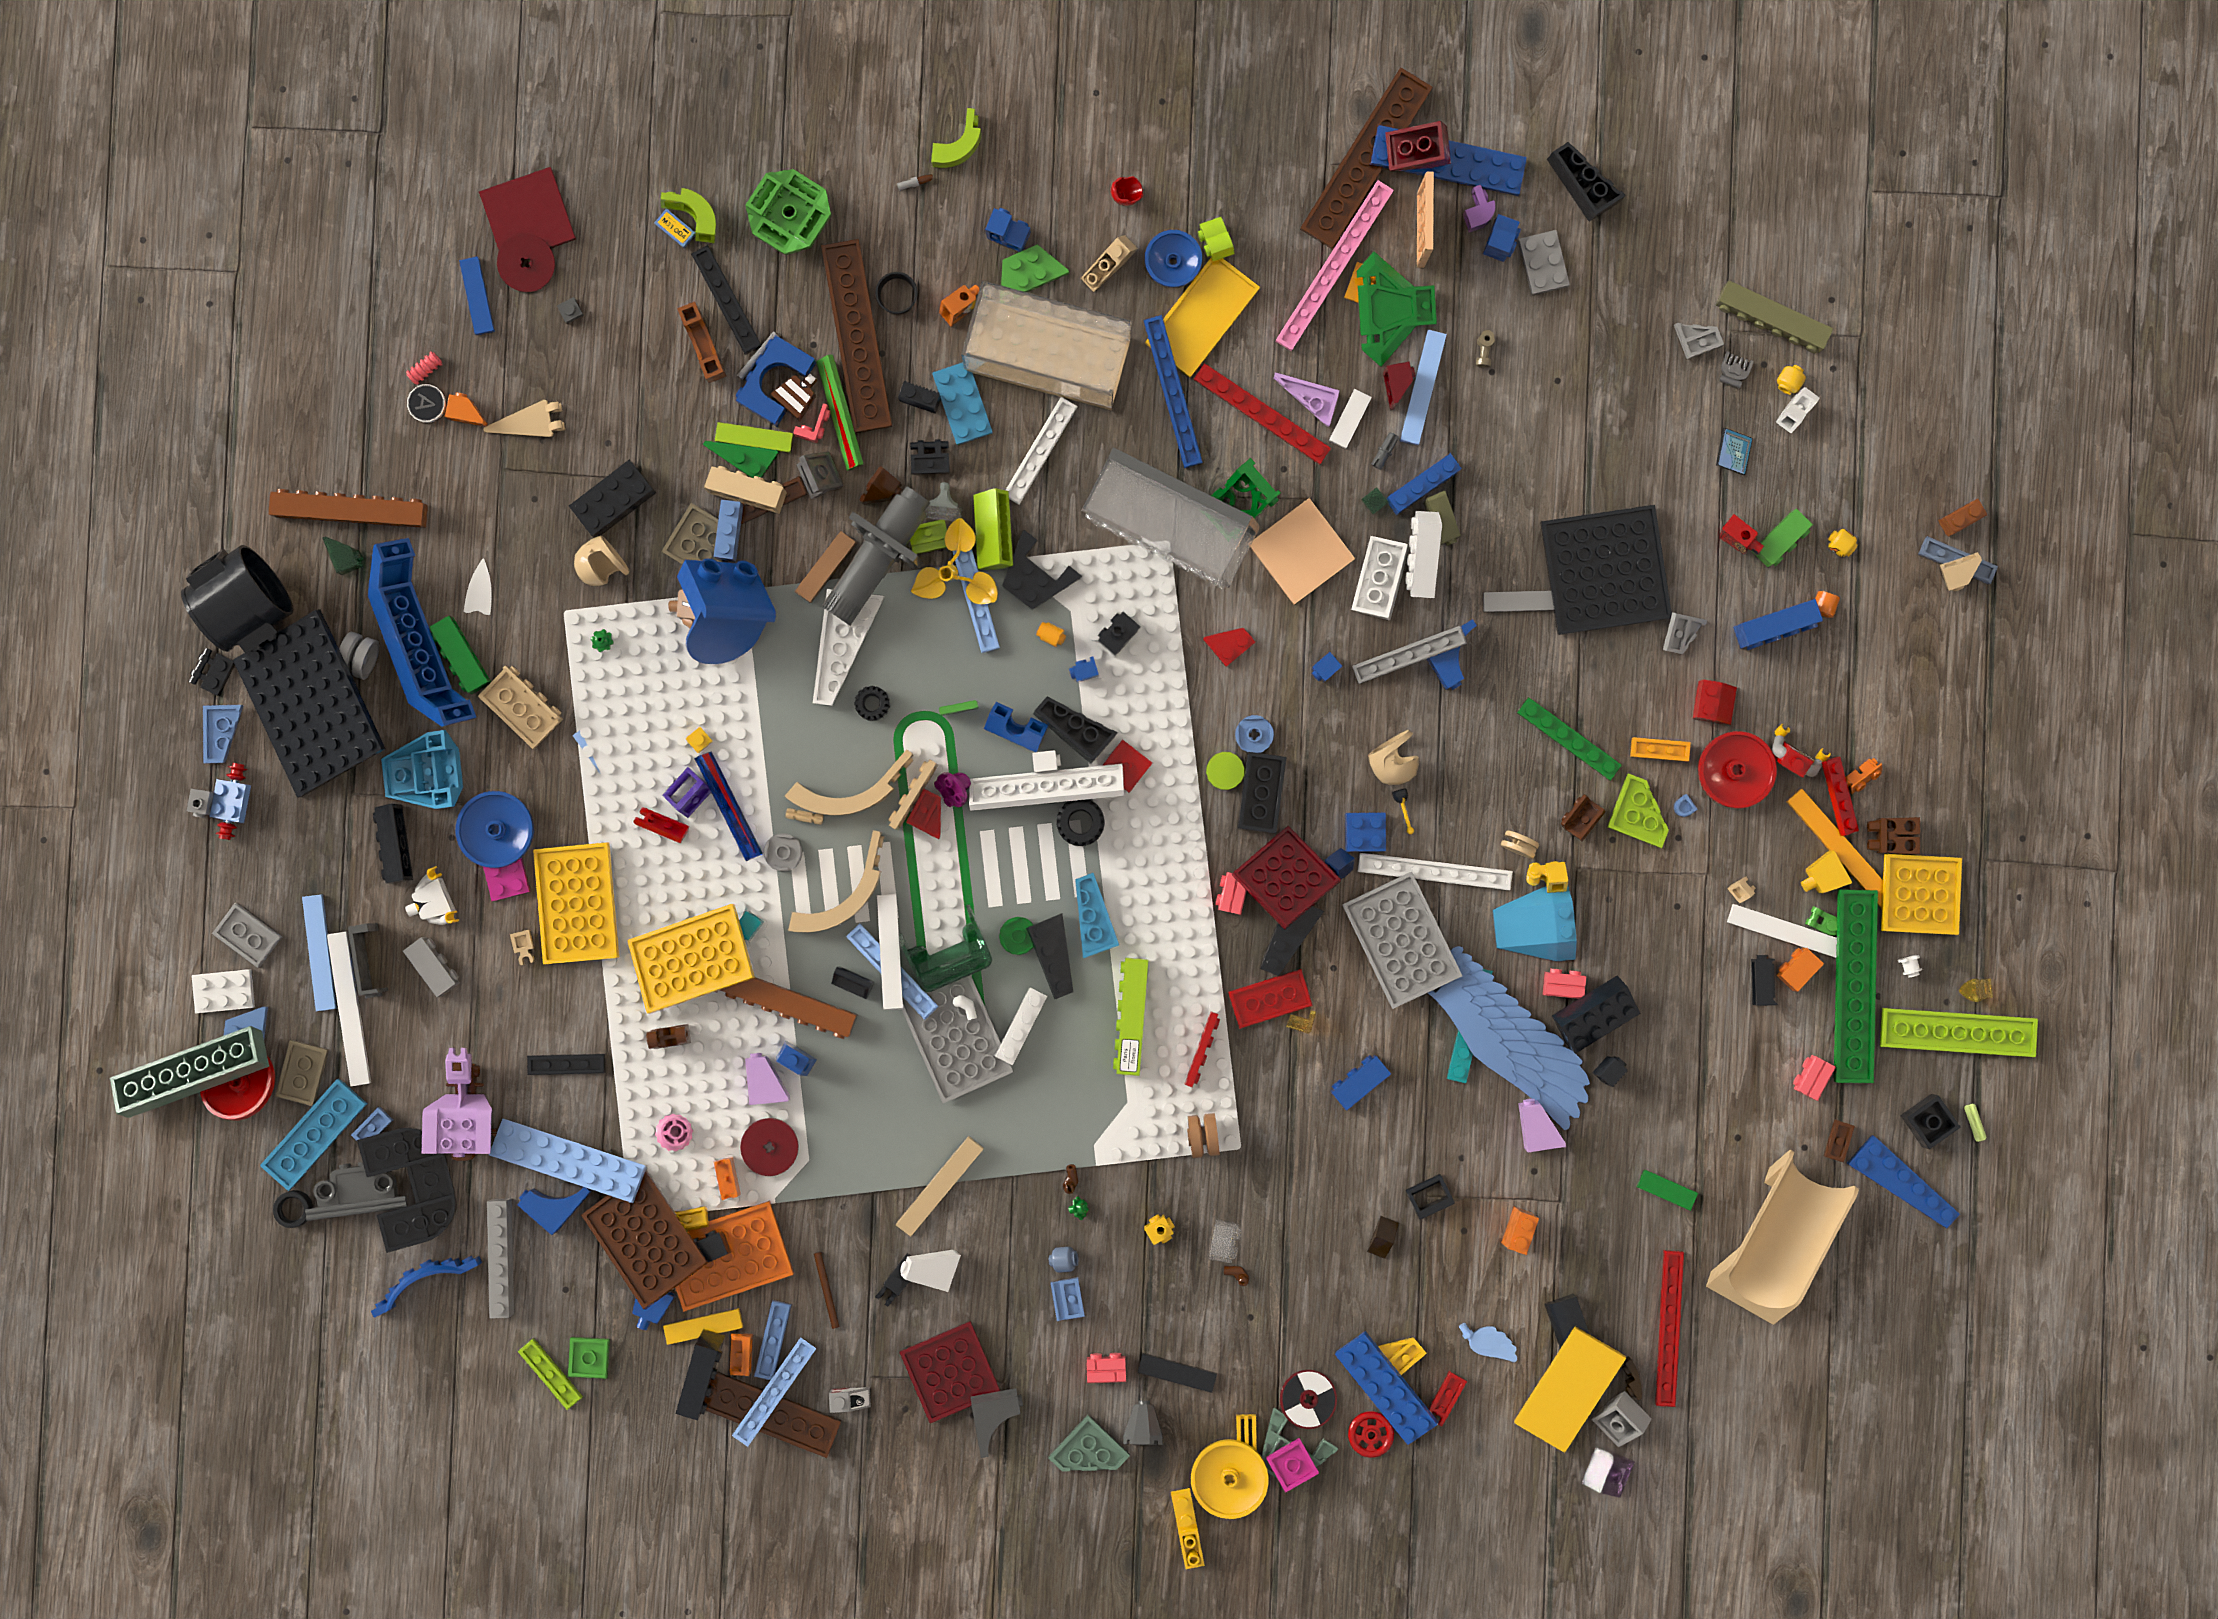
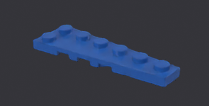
(1890, 1172)

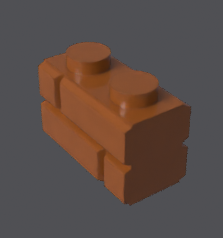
(1962, 517)

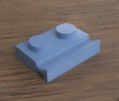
(1067, 1299)

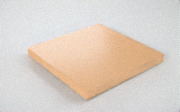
(1425, 219)
(1301, 551)

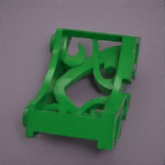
(1249, 475)

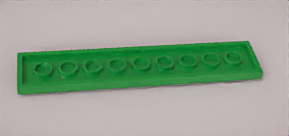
(1855, 986)

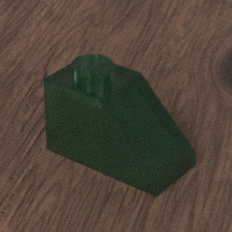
(344, 558)

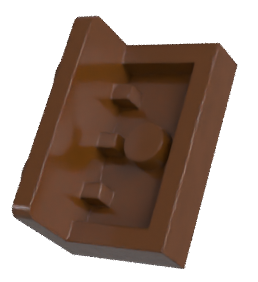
(1582, 817)

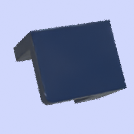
(1340, 863)

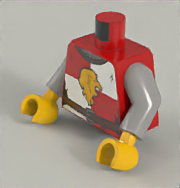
(1794, 758)

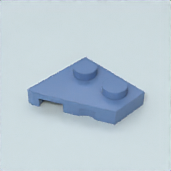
(255, 1018)

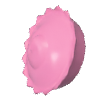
(674, 1132)

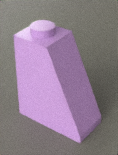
(763, 1081)
(1537, 1128)

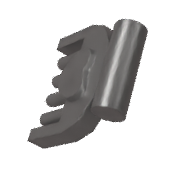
(1734, 373)

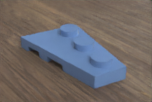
(218, 731)

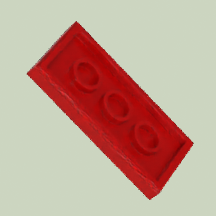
(1270, 998)

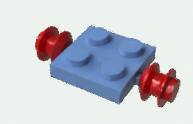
(230, 801)

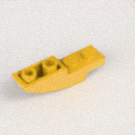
(1187, 1528)

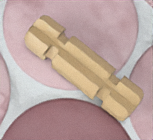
(804, 816)

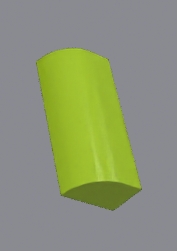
(993, 529)

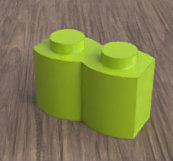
(1216, 239)

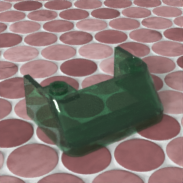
(951, 963)

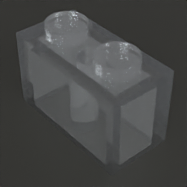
(1223, 1241)

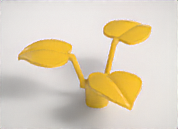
(931, 583)

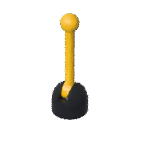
(1401, 796)

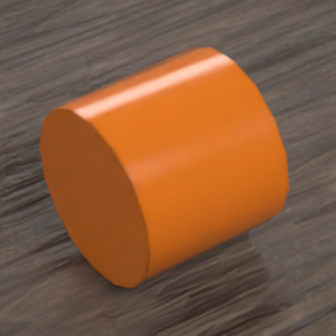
(1827, 603)

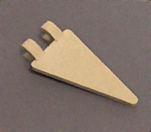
(530, 421)

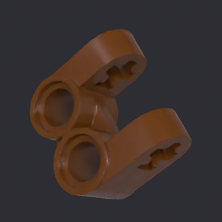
(668, 1036)

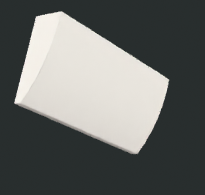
(1380, 577)

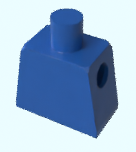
(795, 1059)
(654, 1312)

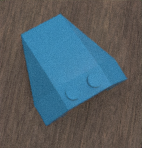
(425, 771)
(1538, 925)

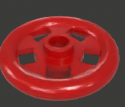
(1355, 1439)

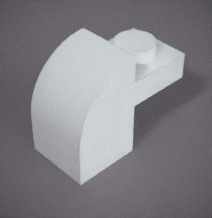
(1797, 409)

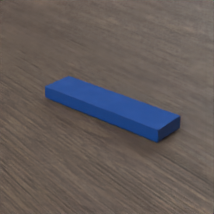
(477, 296)

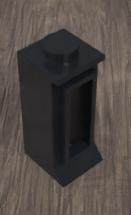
(1763, 981)

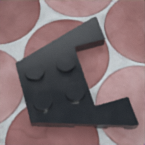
(1029, 581)

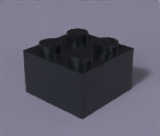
(1930, 1121)

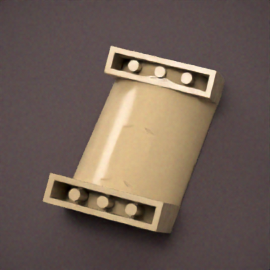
(1783, 1243)

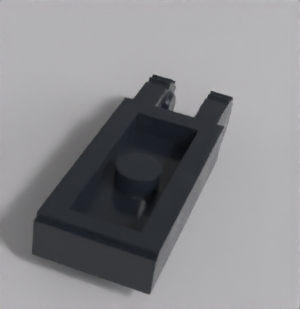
(894, 1282)

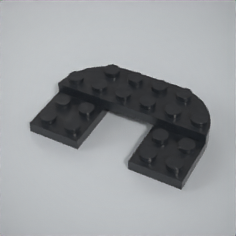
(429, 1182)

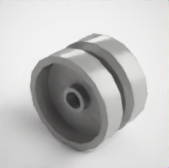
(359, 654)

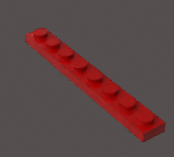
(1262, 414)

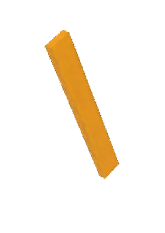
(1831, 838)

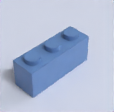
(728, 530)

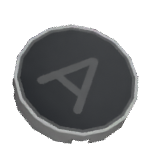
(426, 403)

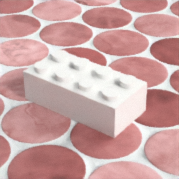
(1424, 554)

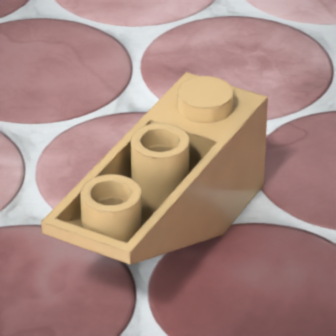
(1109, 262)

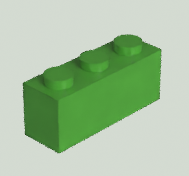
(1783, 537)

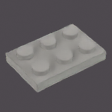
(1543, 262)

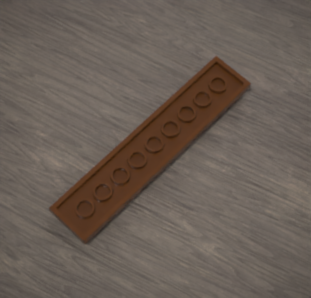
(1355, 173)
(856, 336)

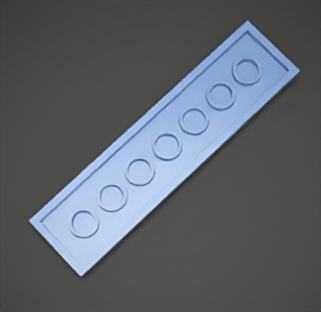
(568, 1160)

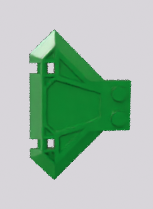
(1390, 308)

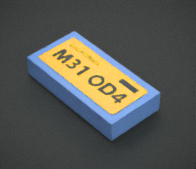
(675, 228)

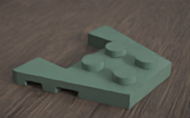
(1275, 1441)

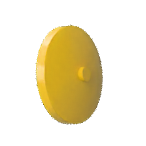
(1229, 1479)

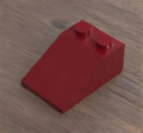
(1418, 147)

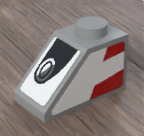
(849, 1399)

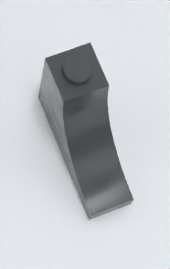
(990, 1411)

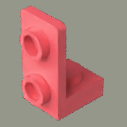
(806, 432)

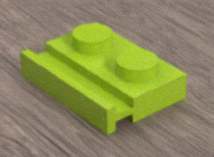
(929, 537)

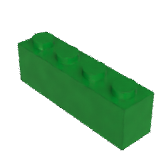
(460, 655)

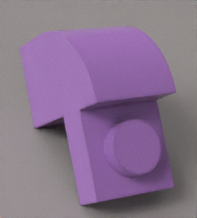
(1481, 214)

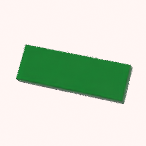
(1667, 1189)

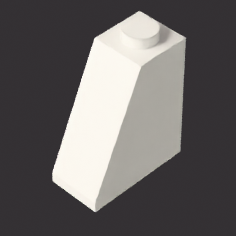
(931, 1269)

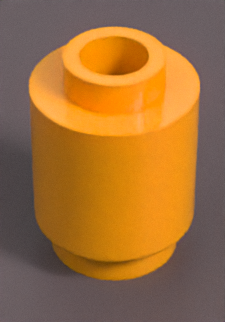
(1051, 634)

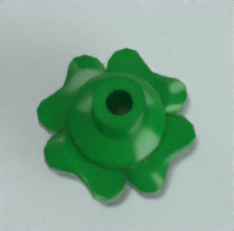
(602, 640)
(1079, 1208)

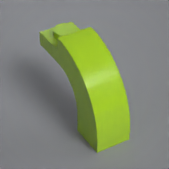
(958, 152)
(695, 206)

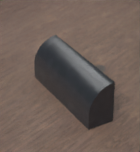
(1564, 1316)

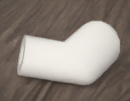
(966, 1004)

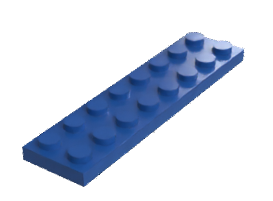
(1468, 165)

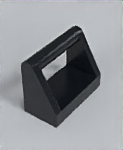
(852, 982)
(1435, 1206)

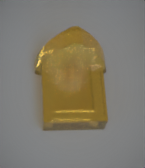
(1977, 989)
(1301, 1024)

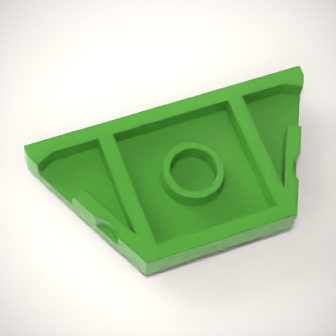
(1031, 269)

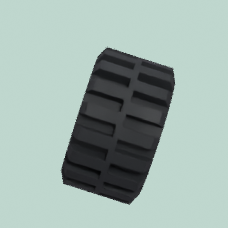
(1097, 822)

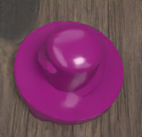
(953, 788)

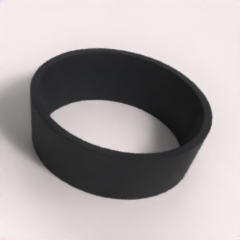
(895, 275)

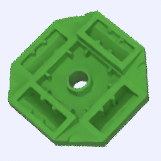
(786, 192)

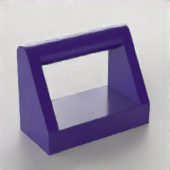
(692, 798)

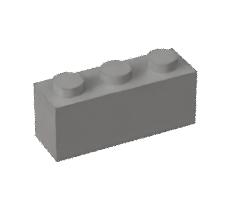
(432, 966)

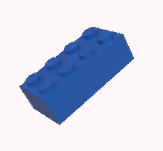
(1783, 622)

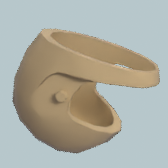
(597, 561)
(1389, 765)

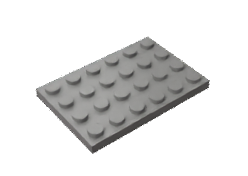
(1402, 940)
(957, 1049)

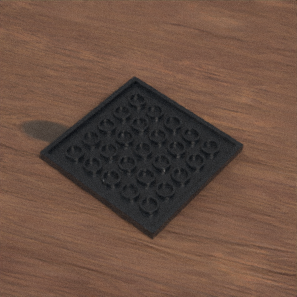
(1606, 569)

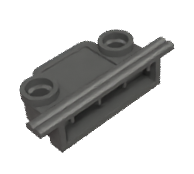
(354, 1193)

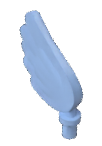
(1489, 1342)

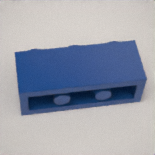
(1360, 1081)

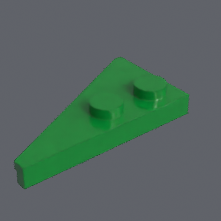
(749, 460)

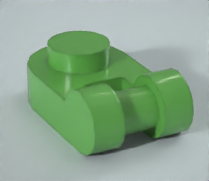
(1828, 924)

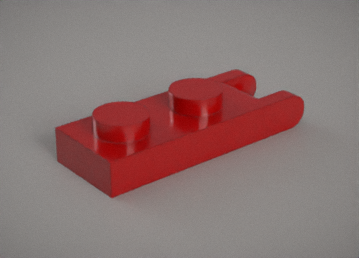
(662, 825)
(1447, 1396)

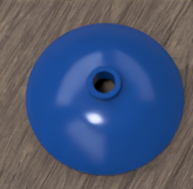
(1177, 246)

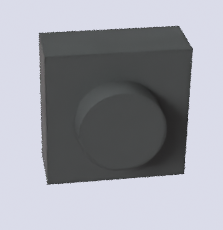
(570, 310)

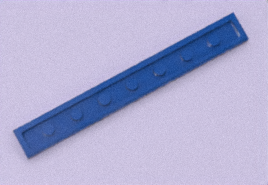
(1173, 391)

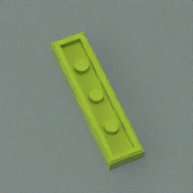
(754, 437)
(550, 1374)

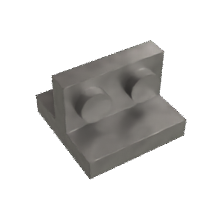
(819, 473)

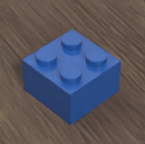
(1365, 832)

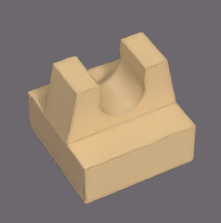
(1741, 890)

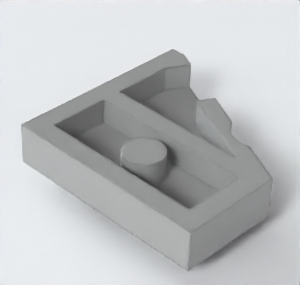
(1698, 339)
(1681, 632)

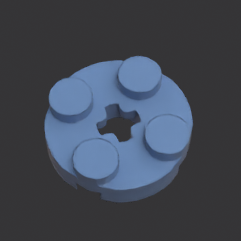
(1245, 727)

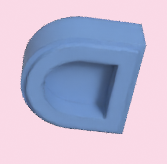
(1684, 806)

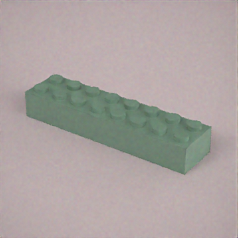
(189, 1072)

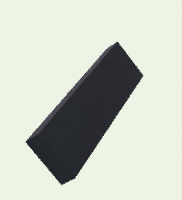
(565, 1064)
(1177, 1372)

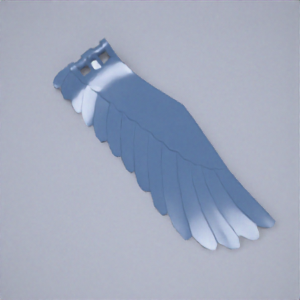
(1512, 1042)

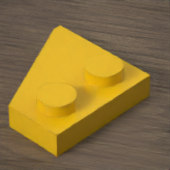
(1403, 1353)

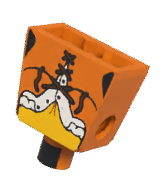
(958, 304)

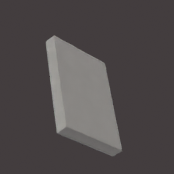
(247, 935)

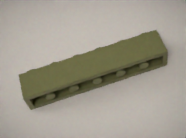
(1774, 317)

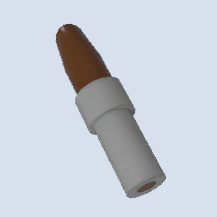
(914, 182)

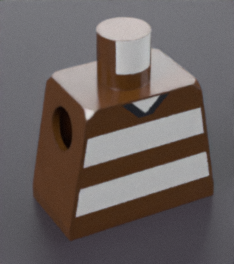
(796, 395)

